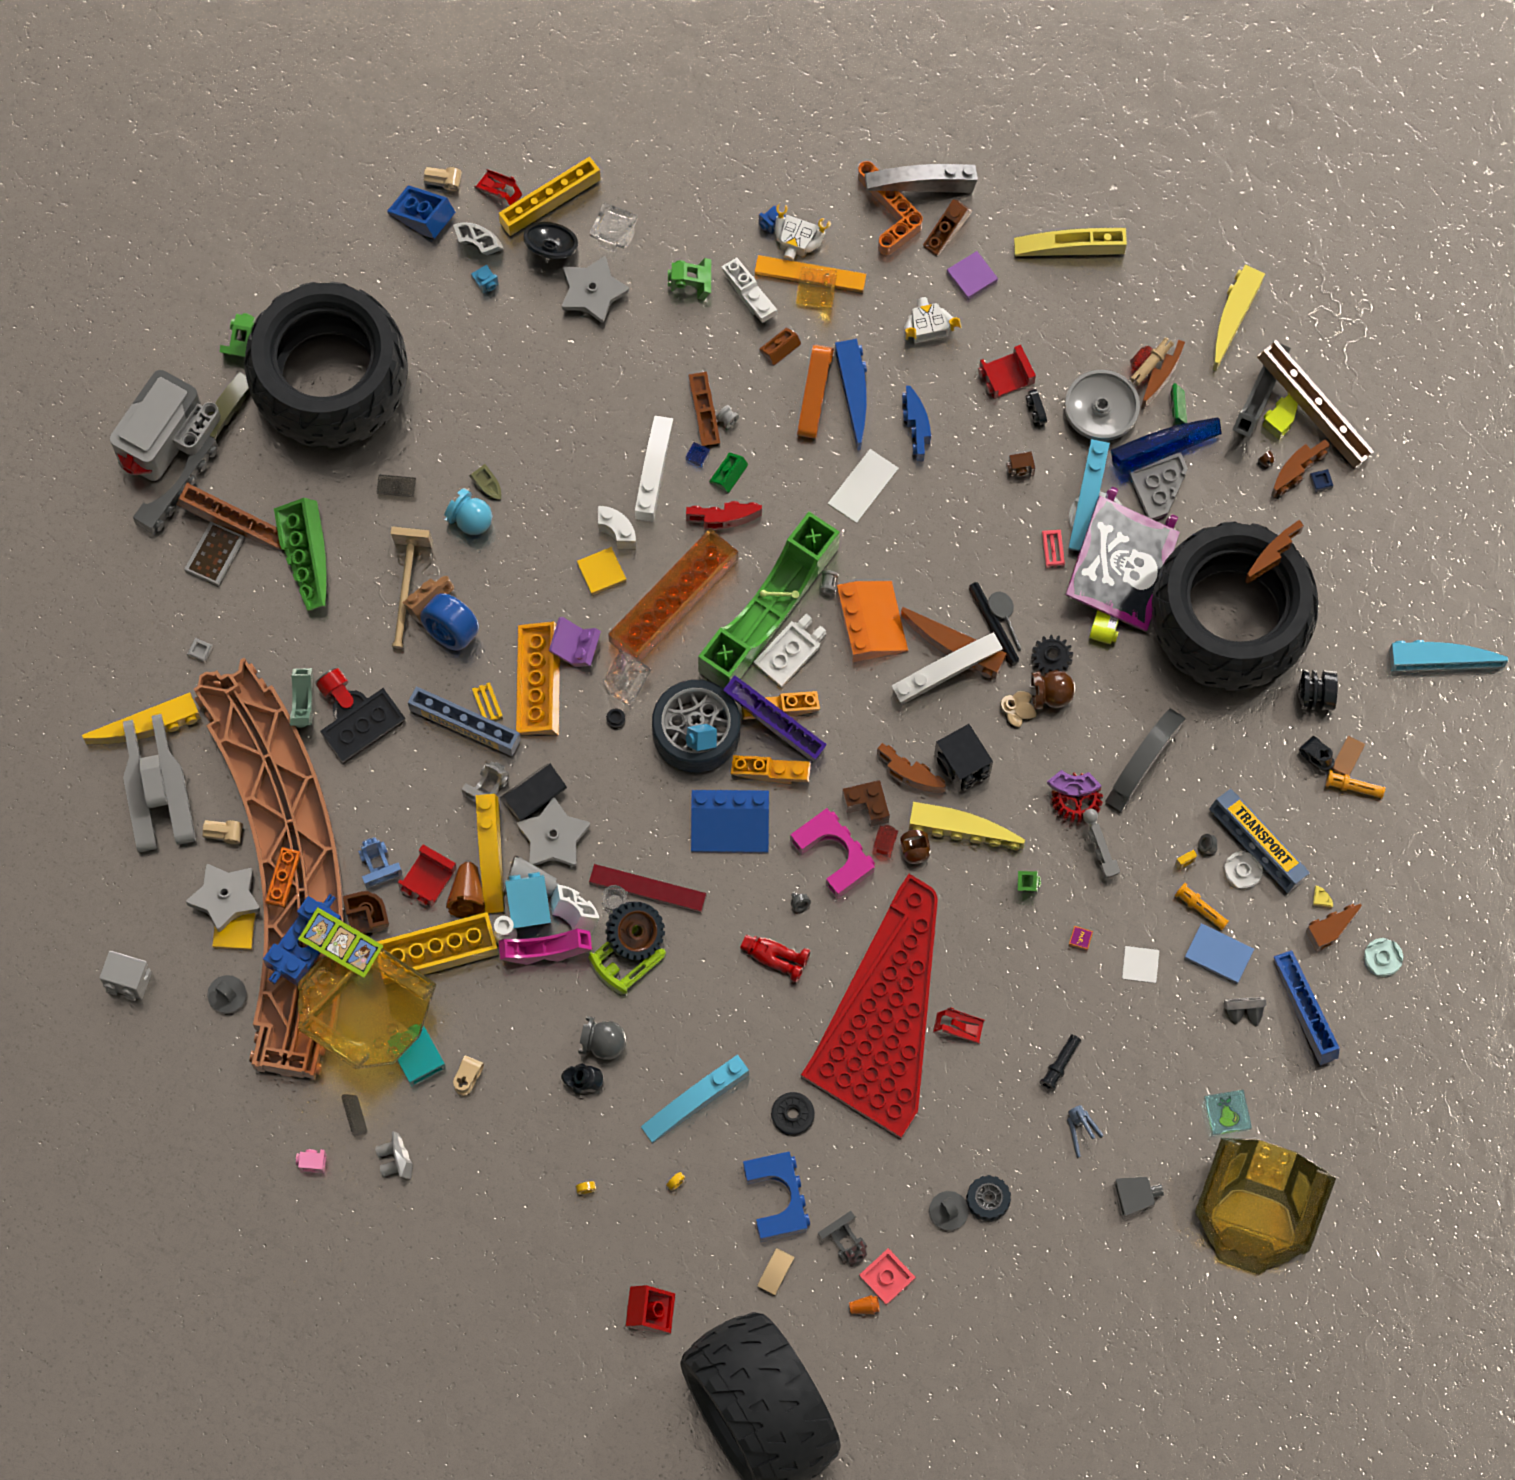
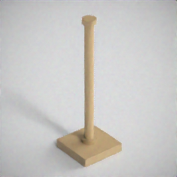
(411, 538)

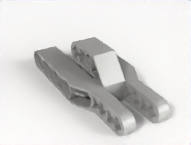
(147, 789)

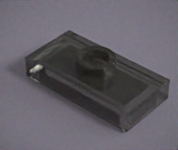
(396, 485)

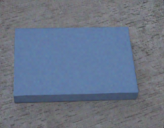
(1219, 953)

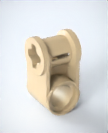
(468, 1072)

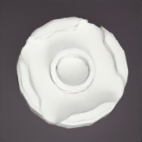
(1242, 870)

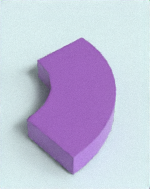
(1074, 785)

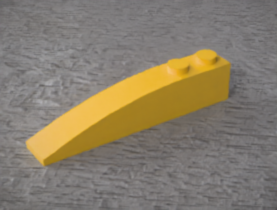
(174, 713)
(490, 852)

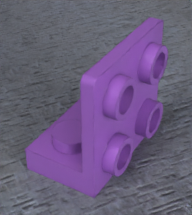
(574, 643)

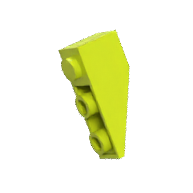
(1281, 418)

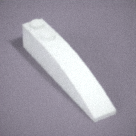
(653, 469)
(946, 668)

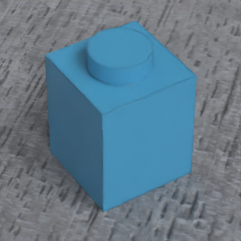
(701, 737)

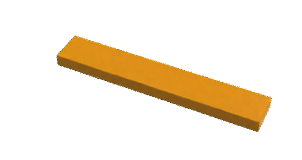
(791, 271)

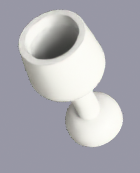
(504, 929)

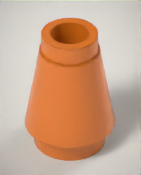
(866, 1305)

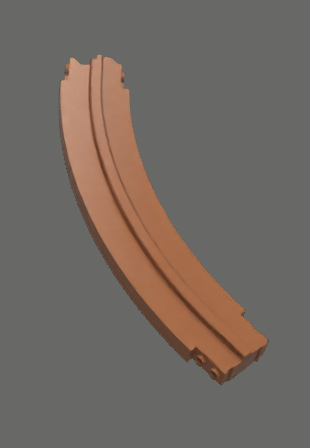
(284, 812)

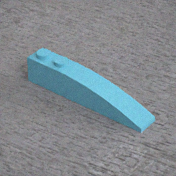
(1089, 491)
(1439, 655)
(696, 1098)

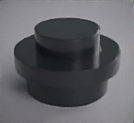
(615, 717)

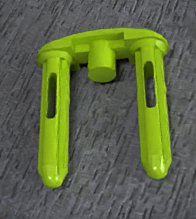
(607, 974)

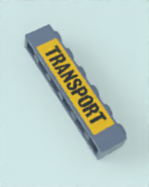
(464, 721)
(1259, 840)

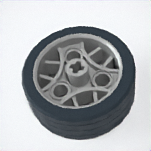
(710, 697)

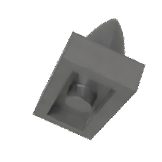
(1254, 1007)

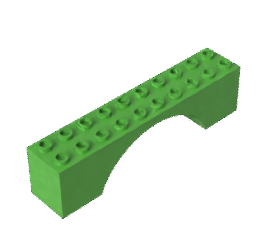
(798, 566)

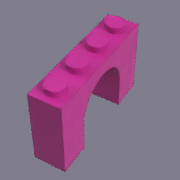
(826, 827)

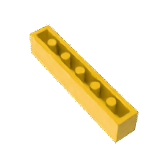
(549, 196)

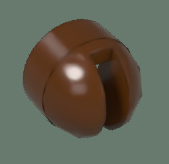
(1268, 456)

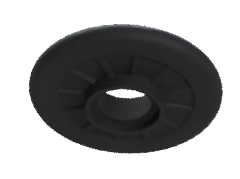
(792, 1125)

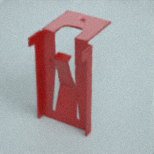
(490, 186)
(971, 1029)

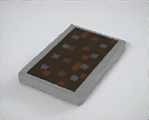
(214, 553)

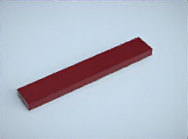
(648, 888)

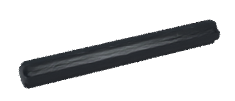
(994, 623)

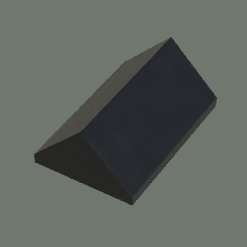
(533, 792)

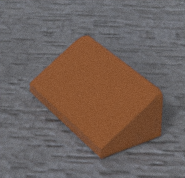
(780, 346)

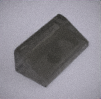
(354, 1114)

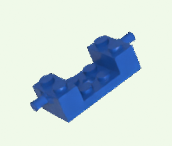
(287, 957)

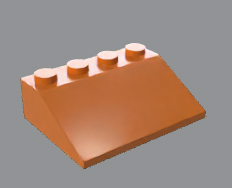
(871, 619)

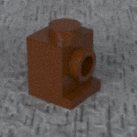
(1021, 464)

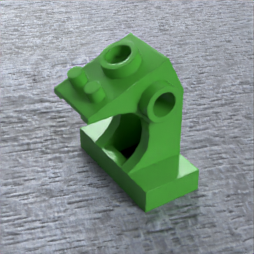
(702, 282)
(241, 322)

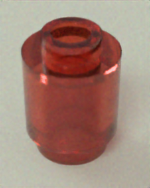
(1140, 357)

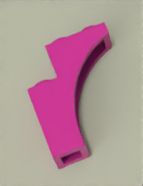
(550, 947)

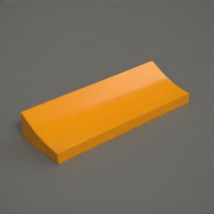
(537, 681)

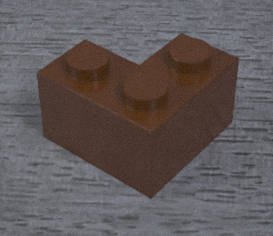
(868, 798)

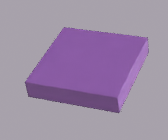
(972, 275)

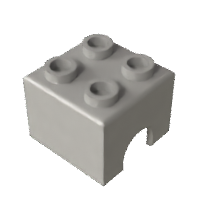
(125, 975)

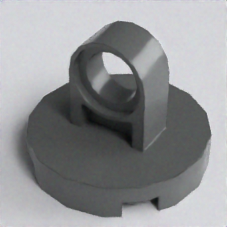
(227, 994)
(948, 1211)

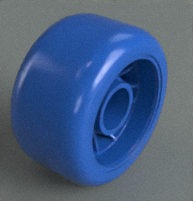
(449, 621)

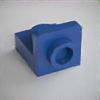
(768, 220)

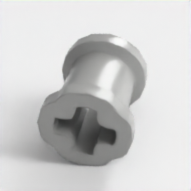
(828, 581)

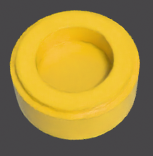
(675, 1181)
(585, 1187)

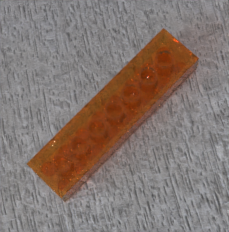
(674, 595)

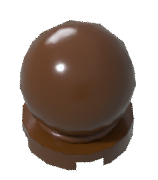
(1052, 689)

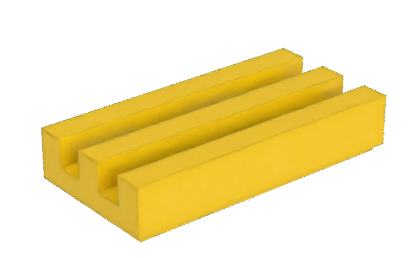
(481, 688)

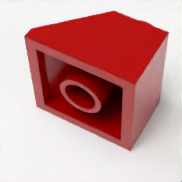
(650, 1309)

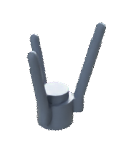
(1080, 1116)

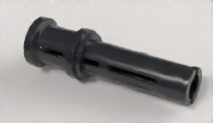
(1056, 1070)

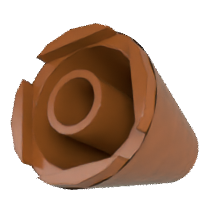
(466, 892)

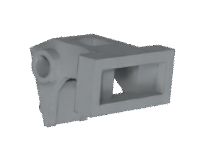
(491, 771)

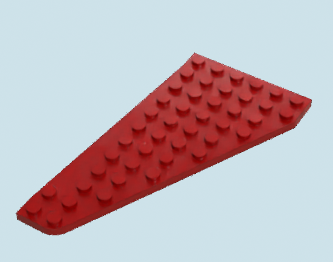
(878, 1032)

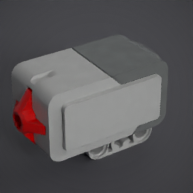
(161, 424)

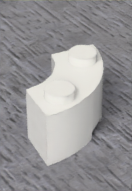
(474, 234)
(617, 526)
(574, 909)

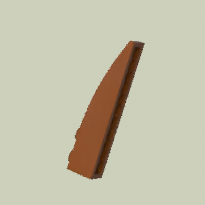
(228, 516)
(950, 640)

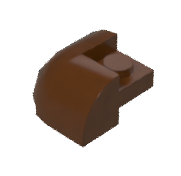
(366, 912)

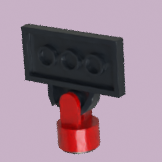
(356, 717)

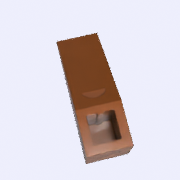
(947, 226)
(1326, 932)

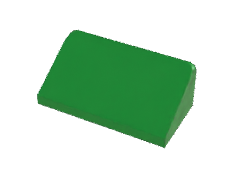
(1178, 405)
(729, 472)

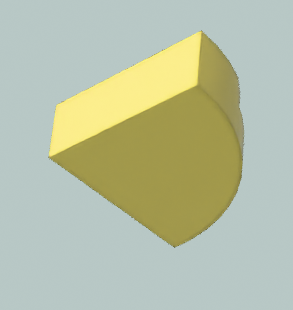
(1322, 898)

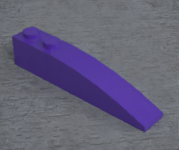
(775, 719)

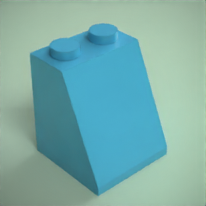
(528, 900)

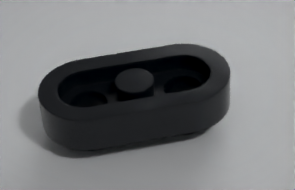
(1038, 410)

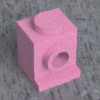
(311, 1161)

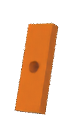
(280, 888)

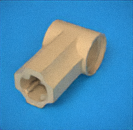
(447, 178)
(228, 832)

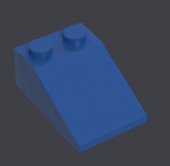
(422, 211)

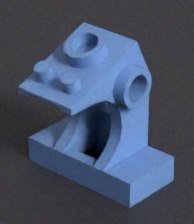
(371, 849)

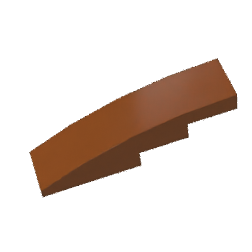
(1161, 377)
(704, 409)
(1271, 555)

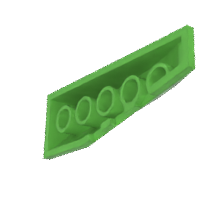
(303, 543)

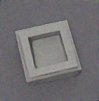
(200, 650)

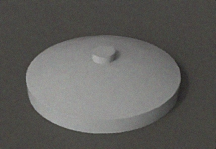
(1102, 405)

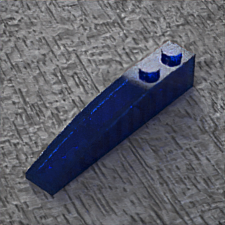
(1163, 444)

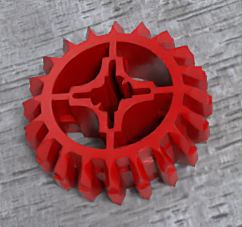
(1071, 800)

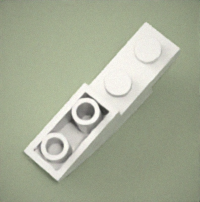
(748, 291)

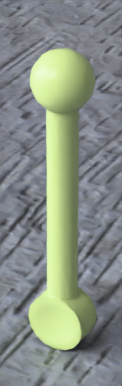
(795, 594)

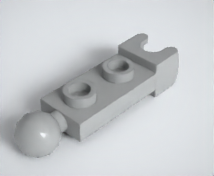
(1109, 866)

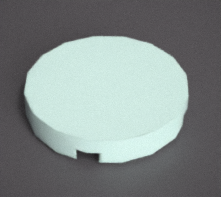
(1383, 957)

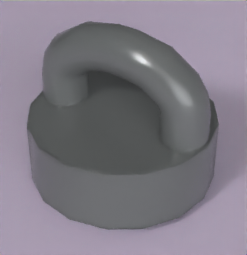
(1208, 844)
(800, 902)

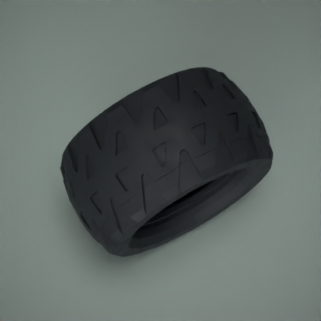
(317, 311)
(1222, 661)
(760, 1401)

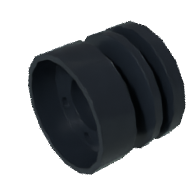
(1318, 689)

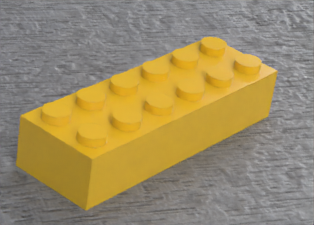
(445, 944)

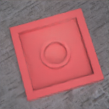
(887, 1276)

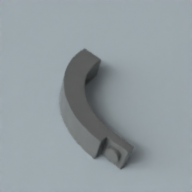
(1256, 401)
(1143, 758)

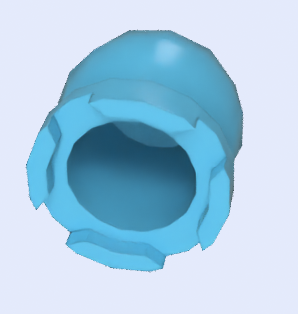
(471, 515)

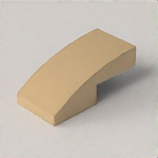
(775, 1271)

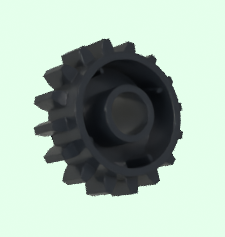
(1055, 647)

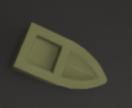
(486, 481)

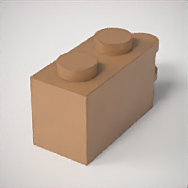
(422, 596)

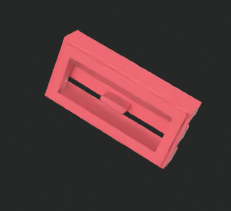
(1054, 563)

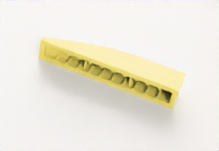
(1236, 307)

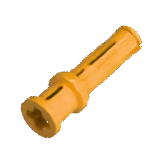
(1344, 783)
(1192, 902)

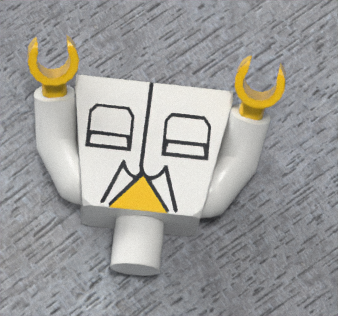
(797, 235)
(929, 322)

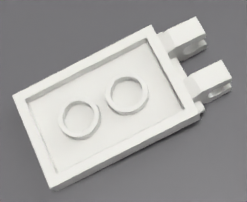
(790, 651)

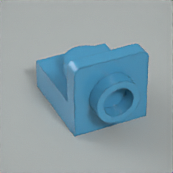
(485, 279)

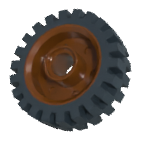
(620, 930)

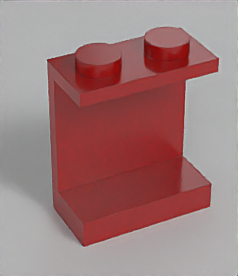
(1007, 373)
(427, 876)

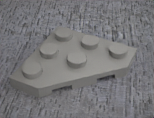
(1159, 484)

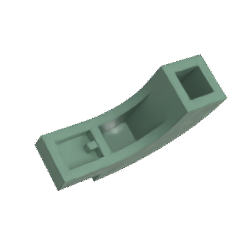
(302, 697)

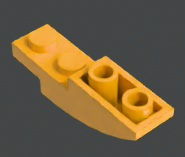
(792, 704)
(770, 770)

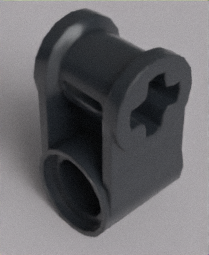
(1318, 754)

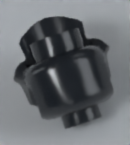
(583, 1078)

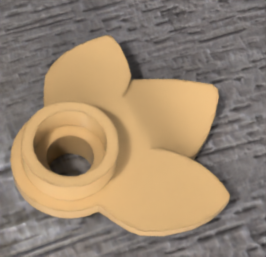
(1021, 707)

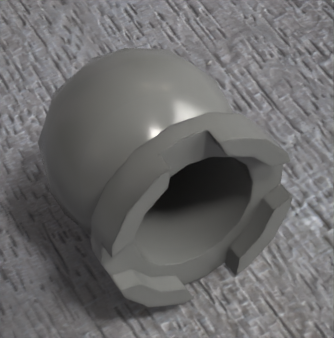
(603, 1039)

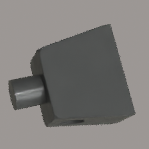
(1136, 1195)

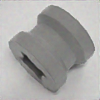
(727, 416)

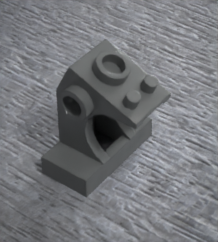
(837, 1231)

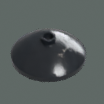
(550, 240)

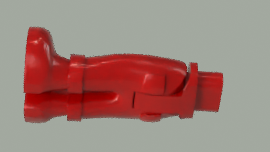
(766, 950)

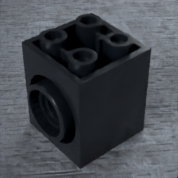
(963, 758)

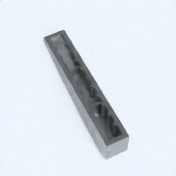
(924, 178)

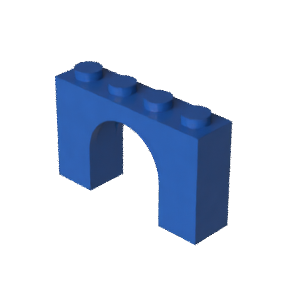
(781, 1169)

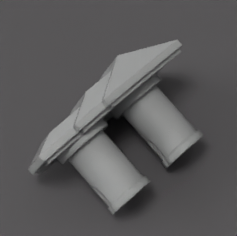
(402, 1162)

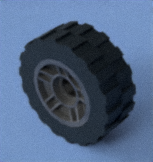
(984, 1187)

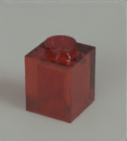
(885, 840)

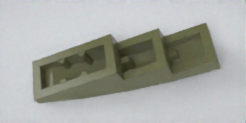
(230, 401)

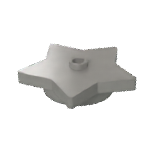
(592, 289)
(563, 845)
(224, 895)

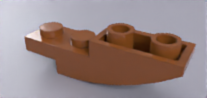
(1295, 467)
(916, 776)

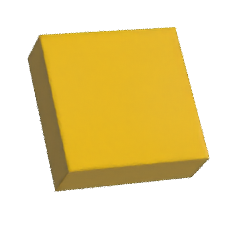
(1186, 859)

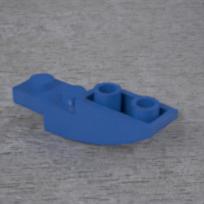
(918, 421)

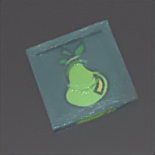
(1228, 1112)

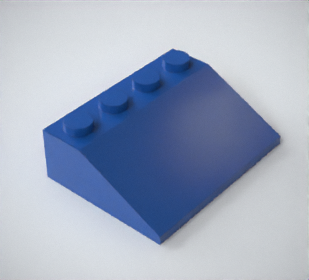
(730, 821)

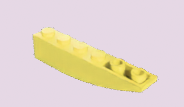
(1073, 242)
(961, 826)

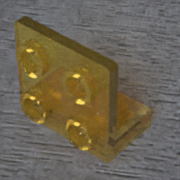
(816, 287)

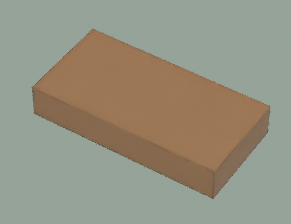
(1348, 756)

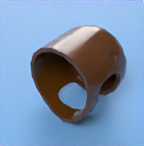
(916, 850)

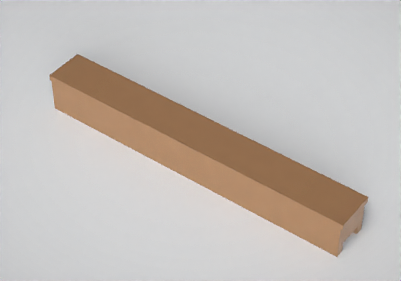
(1315, 404)

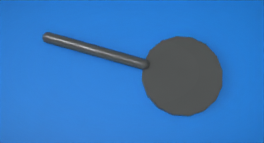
(1002, 607)

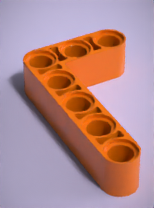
(893, 206)
(814, 390)

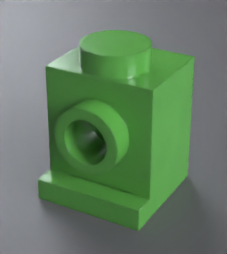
(1028, 881)

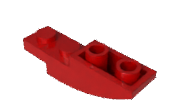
(731, 516)

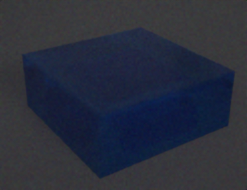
(697, 454)

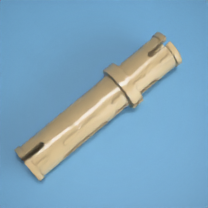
(1156, 356)

